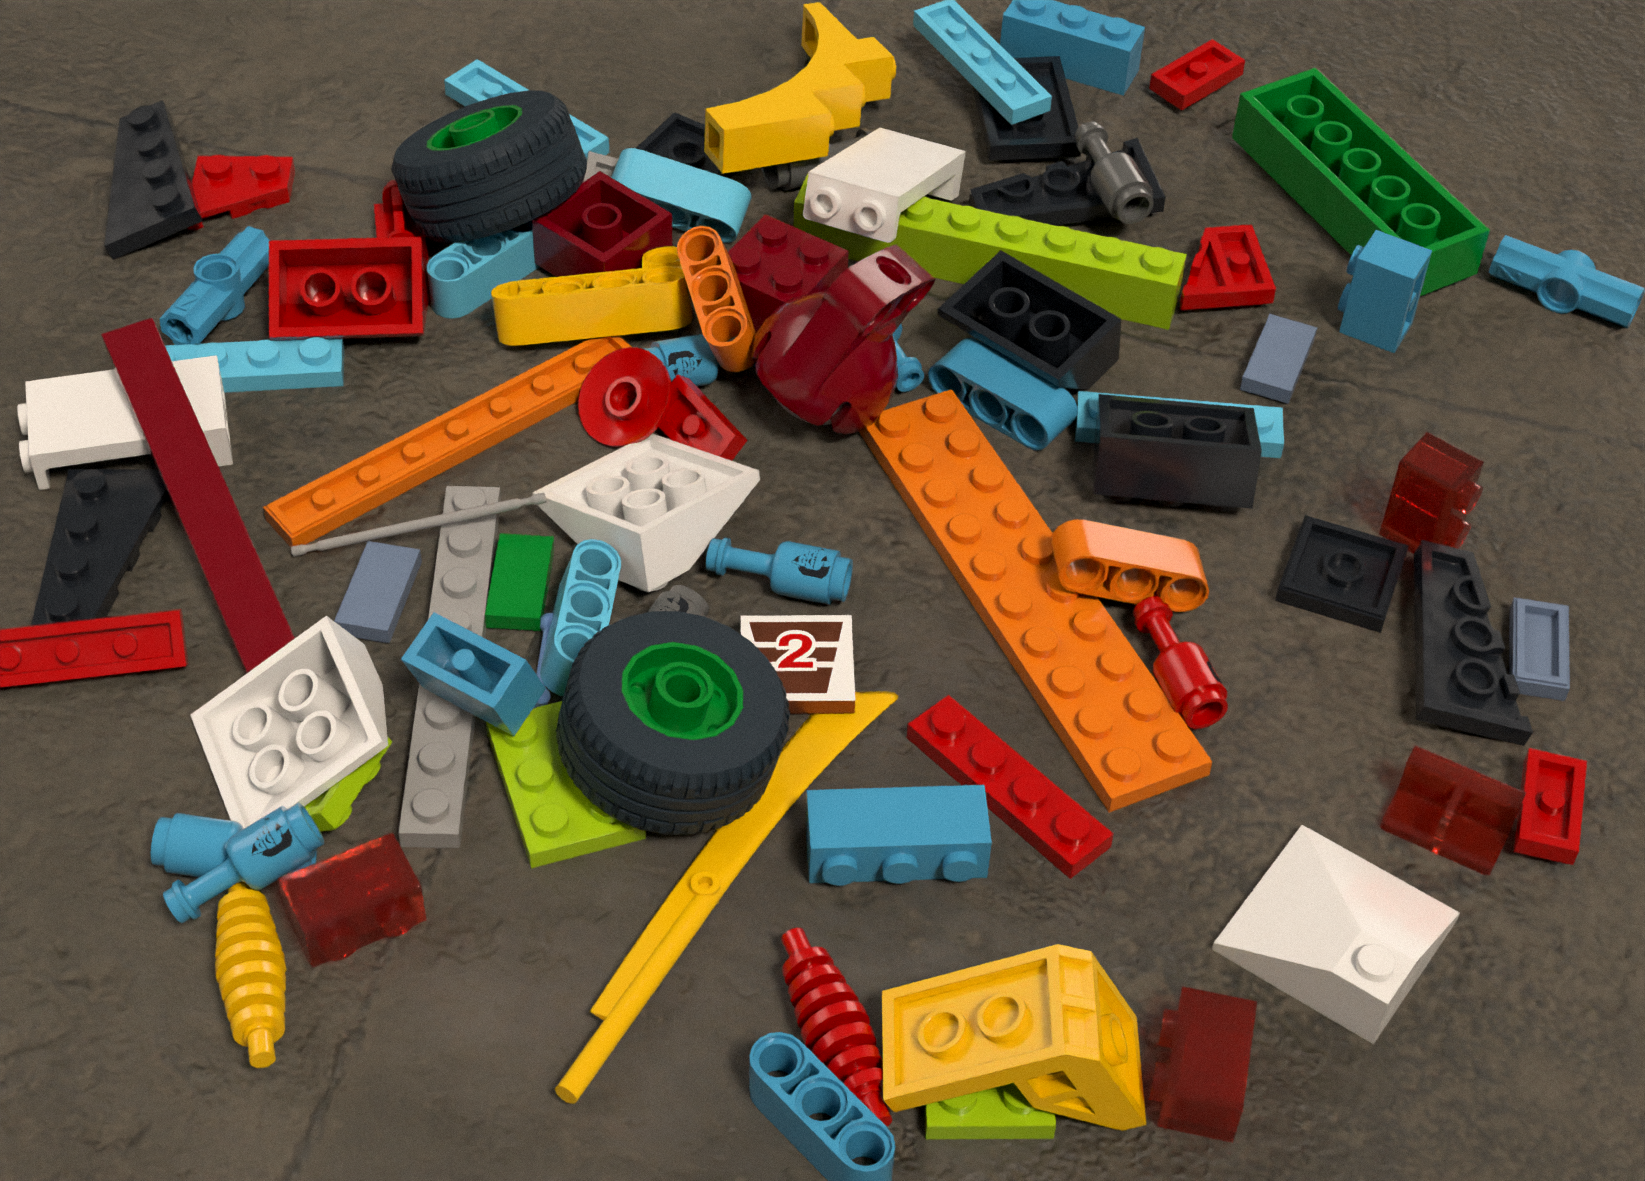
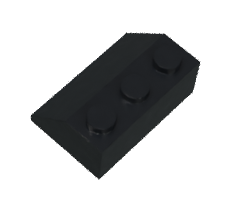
(1036, 322)
(1175, 452)

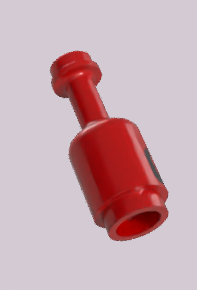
(1182, 668)

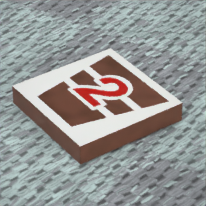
(810, 658)

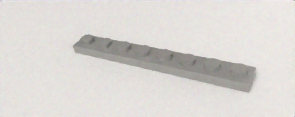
(442, 731)

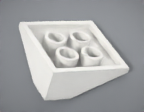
(651, 504)
(294, 723)
(1336, 933)

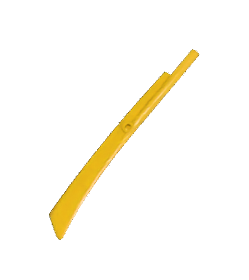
(709, 878)

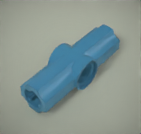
(1566, 281)
(217, 288)

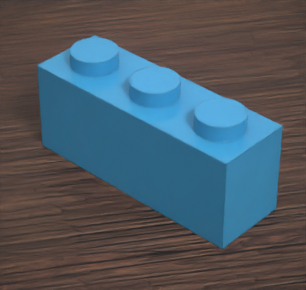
(1090, 45)
(897, 834)

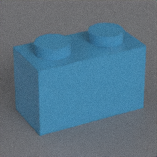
(1383, 290)
(474, 673)

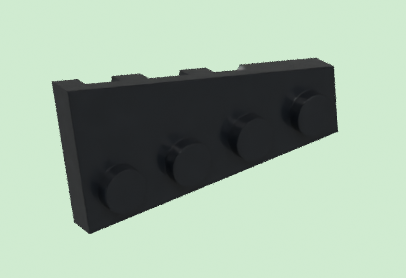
(149, 183)
(1060, 193)
(96, 540)
(1458, 651)

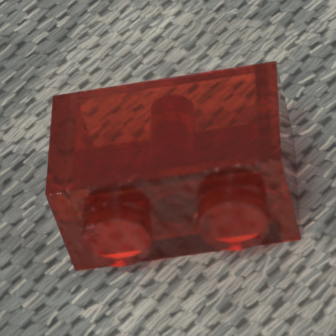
(1432, 495)
(352, 900)
(1206, 1064)

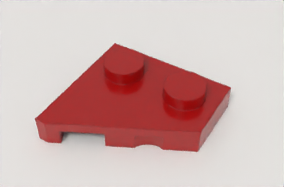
(241, 184)
(1228, 271)

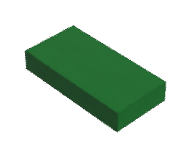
(519, 582)

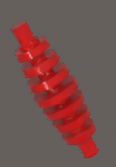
(834, 1021)

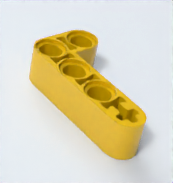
(595, 303)

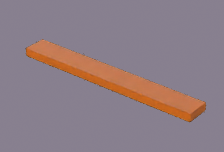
(436, 445)

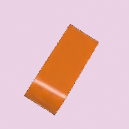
(707, 282)
(1128, 564)

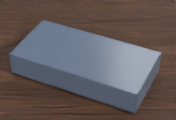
(1278, 358)
(378, 591)
(1539, 648)

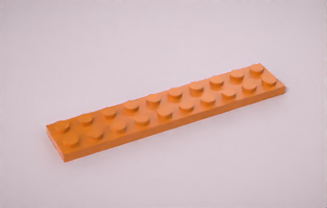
(1055, 639)

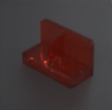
(1452, 811)

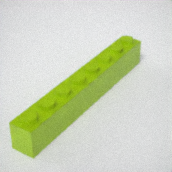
(958, 240)

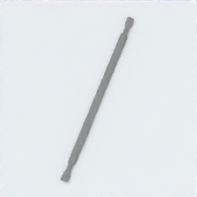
(418, 524)

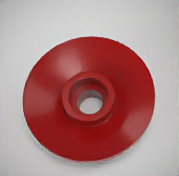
(612, 387)

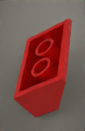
(347, 288)

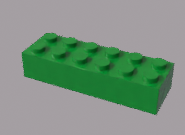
(1355, 174)

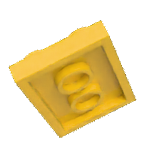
(1024, 1020)

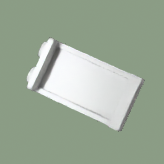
(879, 179)
(92, 421)

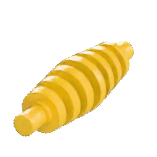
(251, 972)

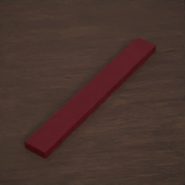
(198, 493)

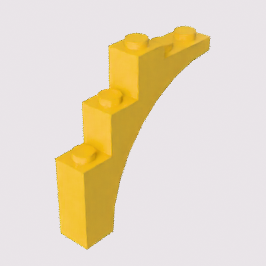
(803, 113)

